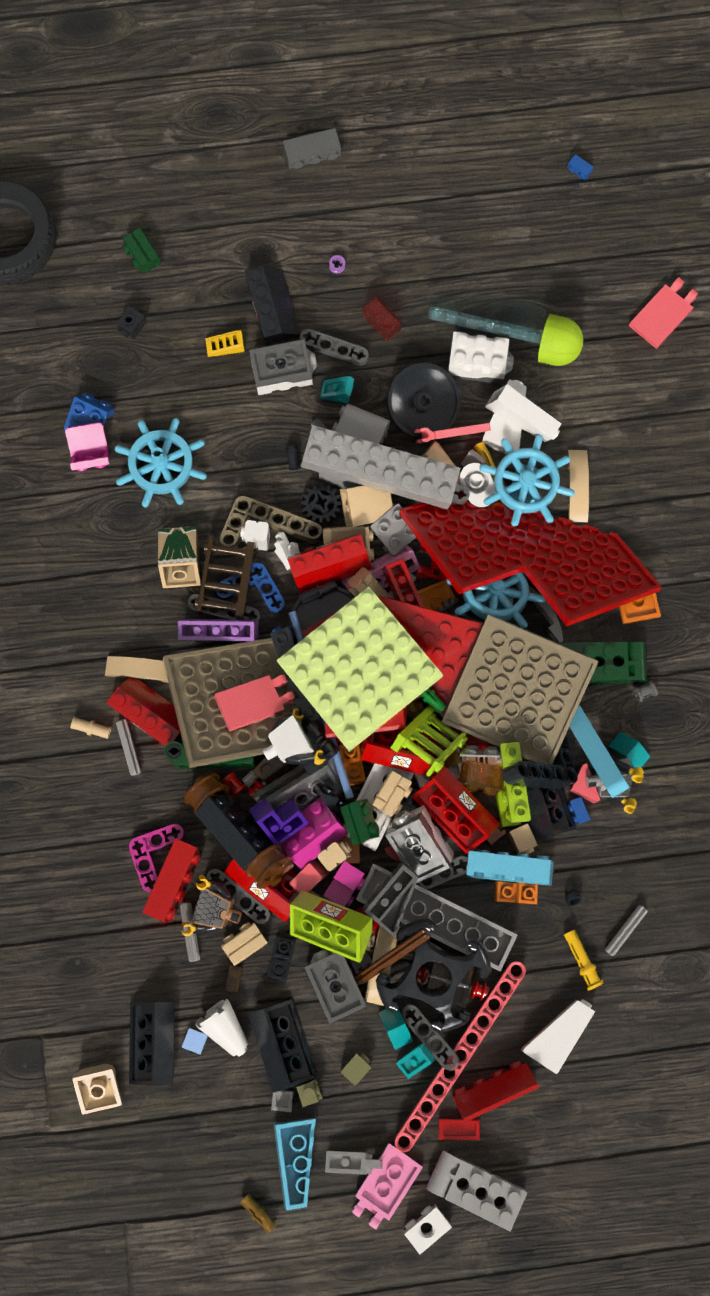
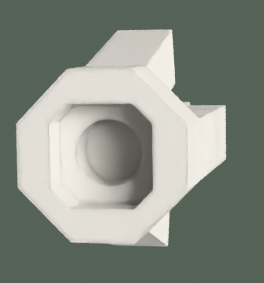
(285, 549)

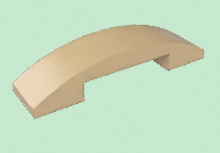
(579, 482)
(135, 668)
(384, 943)

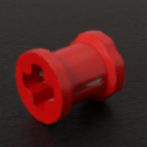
(234, 783)

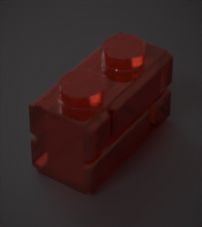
(381, 319)

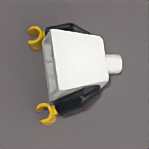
(291, 742)

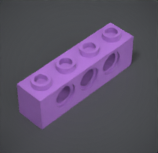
(218, 629)

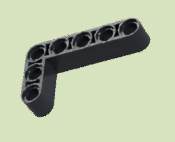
(541, 775)

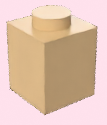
(523, 839)

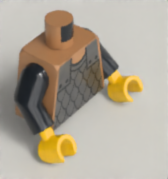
(212, 908)

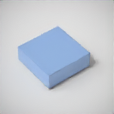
(194, 1041)

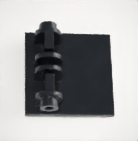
(318, 741)

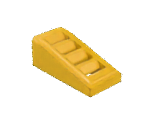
(225, 350)

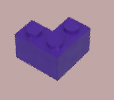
(278, 823)

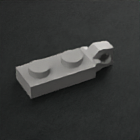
(351, 1163)

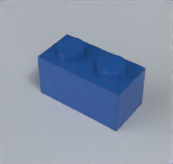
(580, 167)
(579, 811)

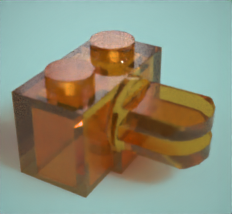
(481, 777)

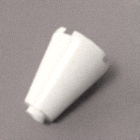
(224, 1028)

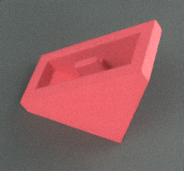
(580, 788)
(309, 877)

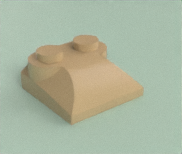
(97, 1088)

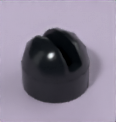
(573, 897)

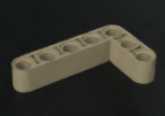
(271, 513)

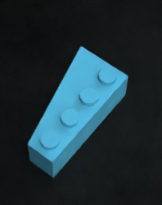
(510, 868)
(294, 1153)

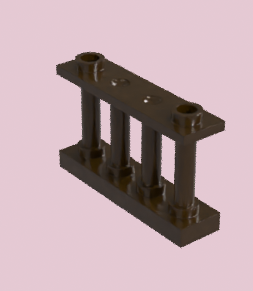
(241, 589)

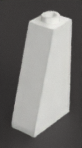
(523, 413)
(503, 428)
(559, 1037)

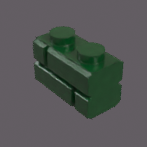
(141, 251)
(360, 821)

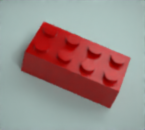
(171, 881)

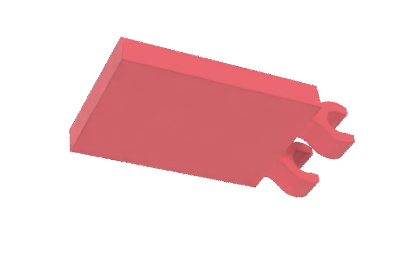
(663, 314)
(429, 435)
(253, 701)

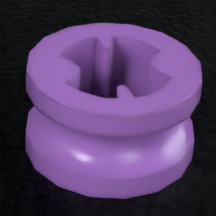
(342, 262)

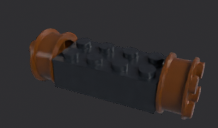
(237, 831)

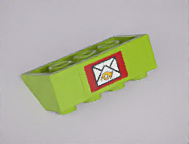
(330, 926)

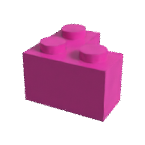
(344, 885)

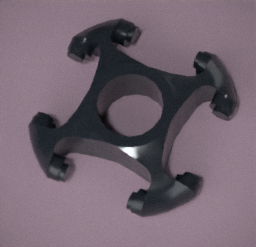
(441, 997)

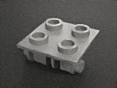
(393, 531)
(472, 752)

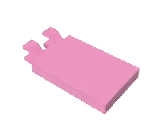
(387, 1186)

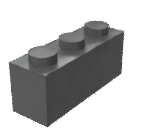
(312, 148)

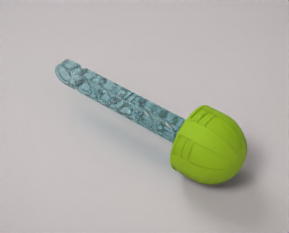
(558, 342)

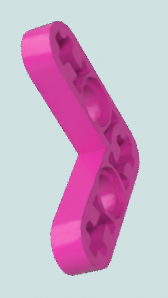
(149, 847)

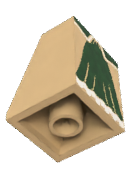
(178, 557)

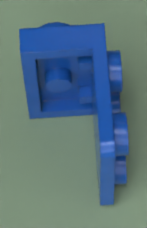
(88, 410)

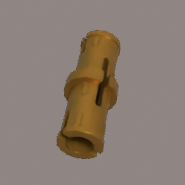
(258, 1213)

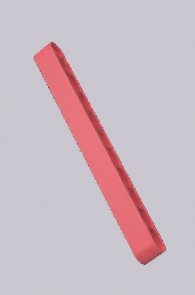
(469, 1049)

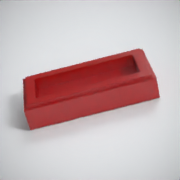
(458, 1129)

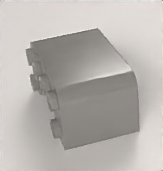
(361, 425)

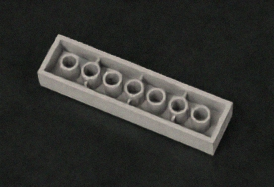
(380, 467)
(453, 923)

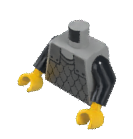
(629, 775)

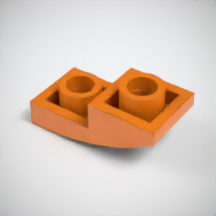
(353, 765)
(516, 892)

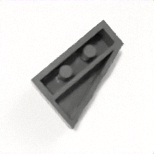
(391, 899)

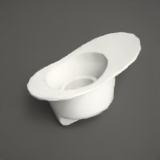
(478, 483)

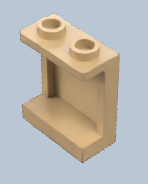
(364, 505)
(335, 533)

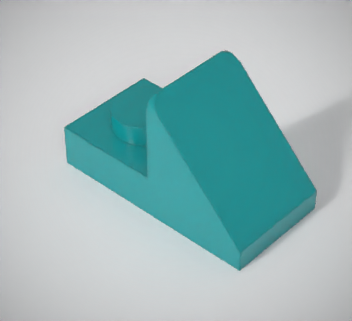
(337, 389)
(415, 1060)

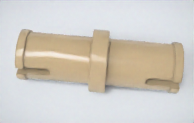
(90, 727)

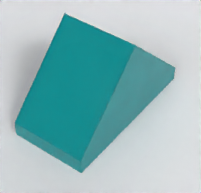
(629, 748)
(395, 1028)

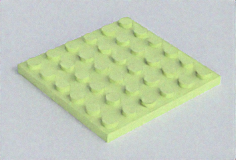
(359, 668)

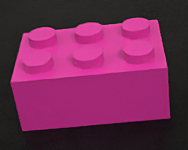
(316, 836)

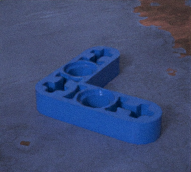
(258, 581)

